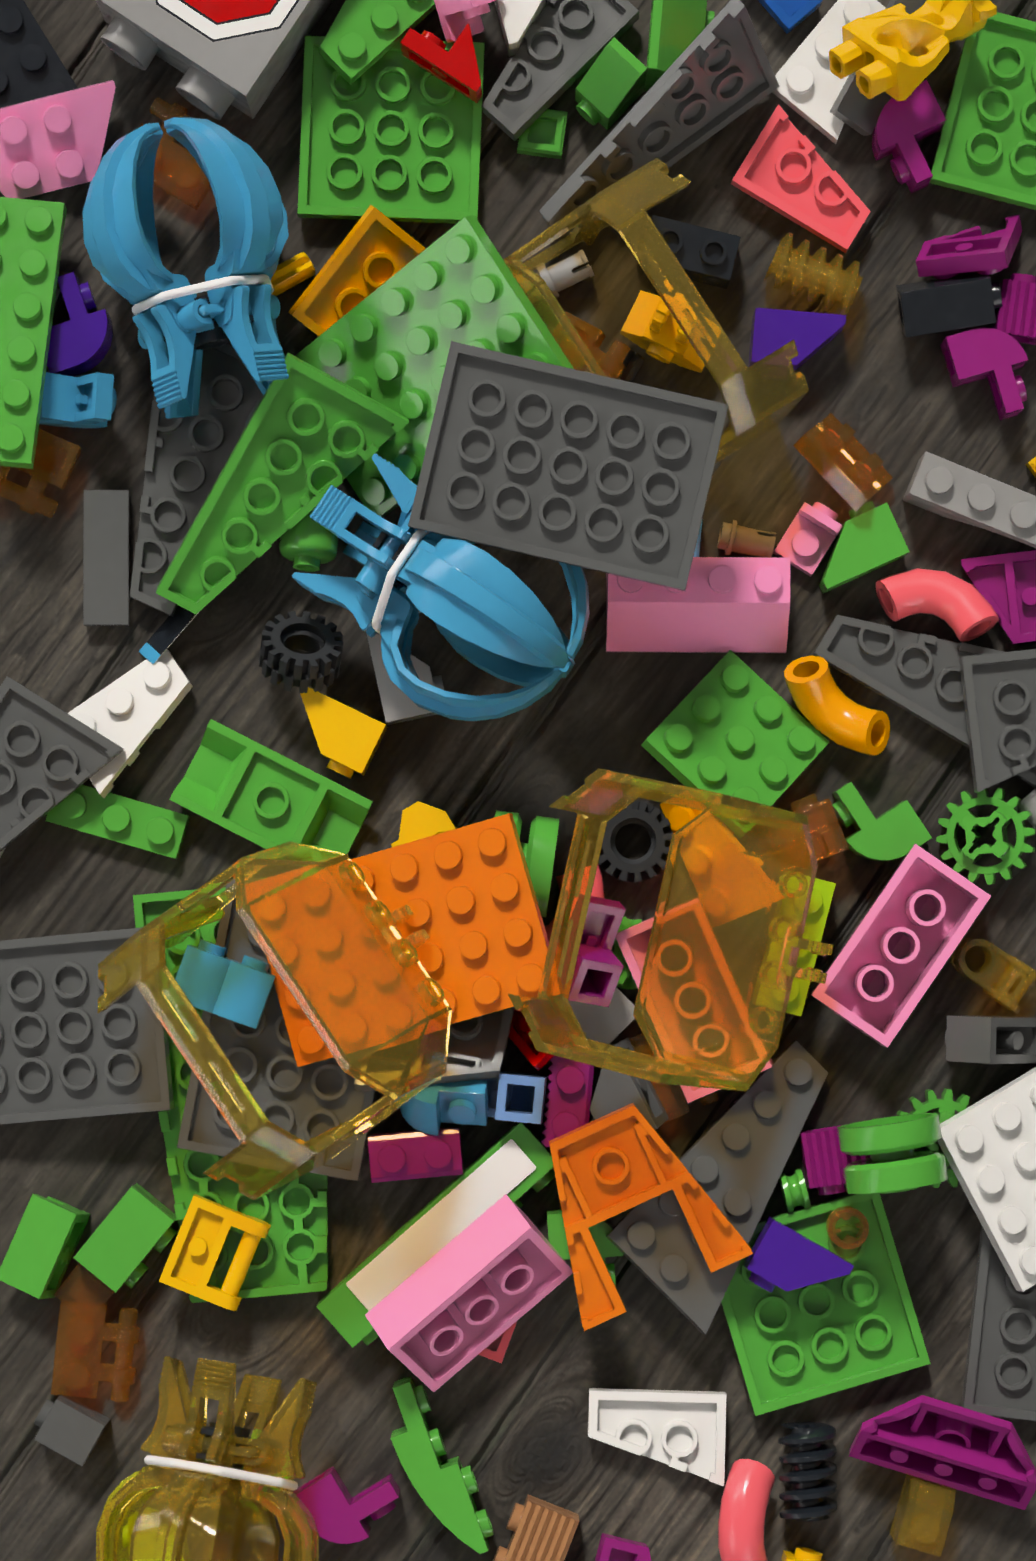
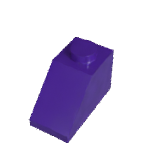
(778, 327)
(791, 1260)

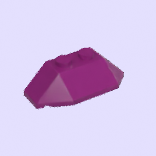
(950, 1449)

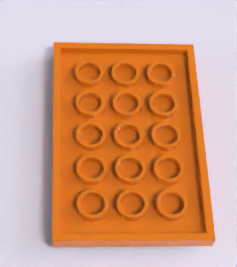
(474, 904)

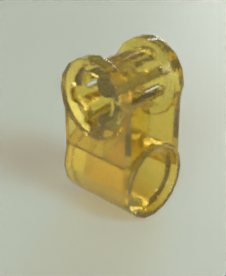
(1000, 977)

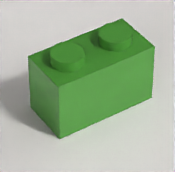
(126, 1239)

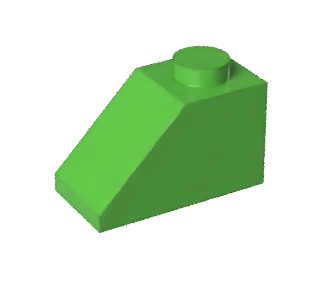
(610, 85)
(863, 545)

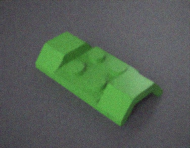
(268, 795)

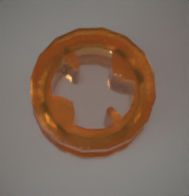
(849, 1241)

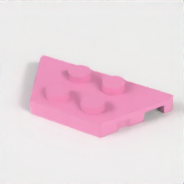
(53, 140)

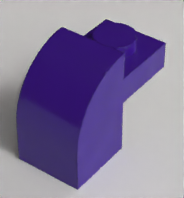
(85, 338)

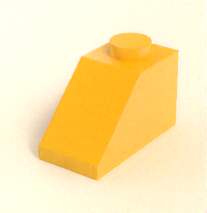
(343, 733)

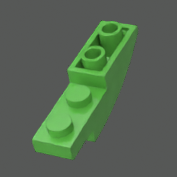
(442, 1485)

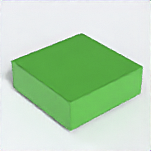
(545, 136)

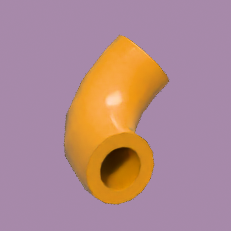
(832, 711)

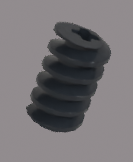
(808, 1471)

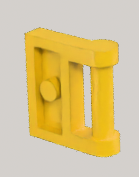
(200, 1246)

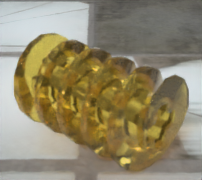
(815, 274)

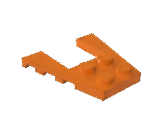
(612, 1169)

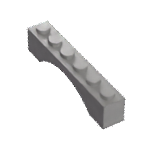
(972, 498)

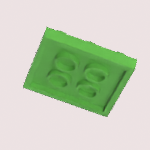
(735, 736)

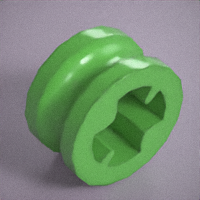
(794, 1191)

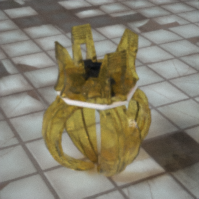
(214, 1486)

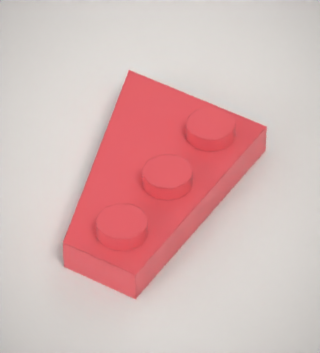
(799, 184)

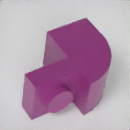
(899, 130)
(988, 355)
(596, 965)
(340, 1515)

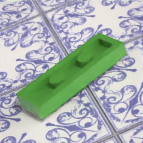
(122, 820)

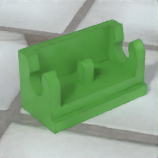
(43, 1246)

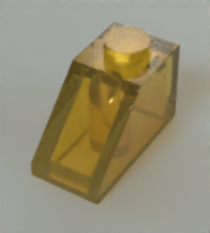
(923, 1515)

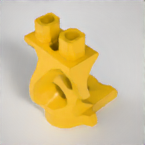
(899, 50)

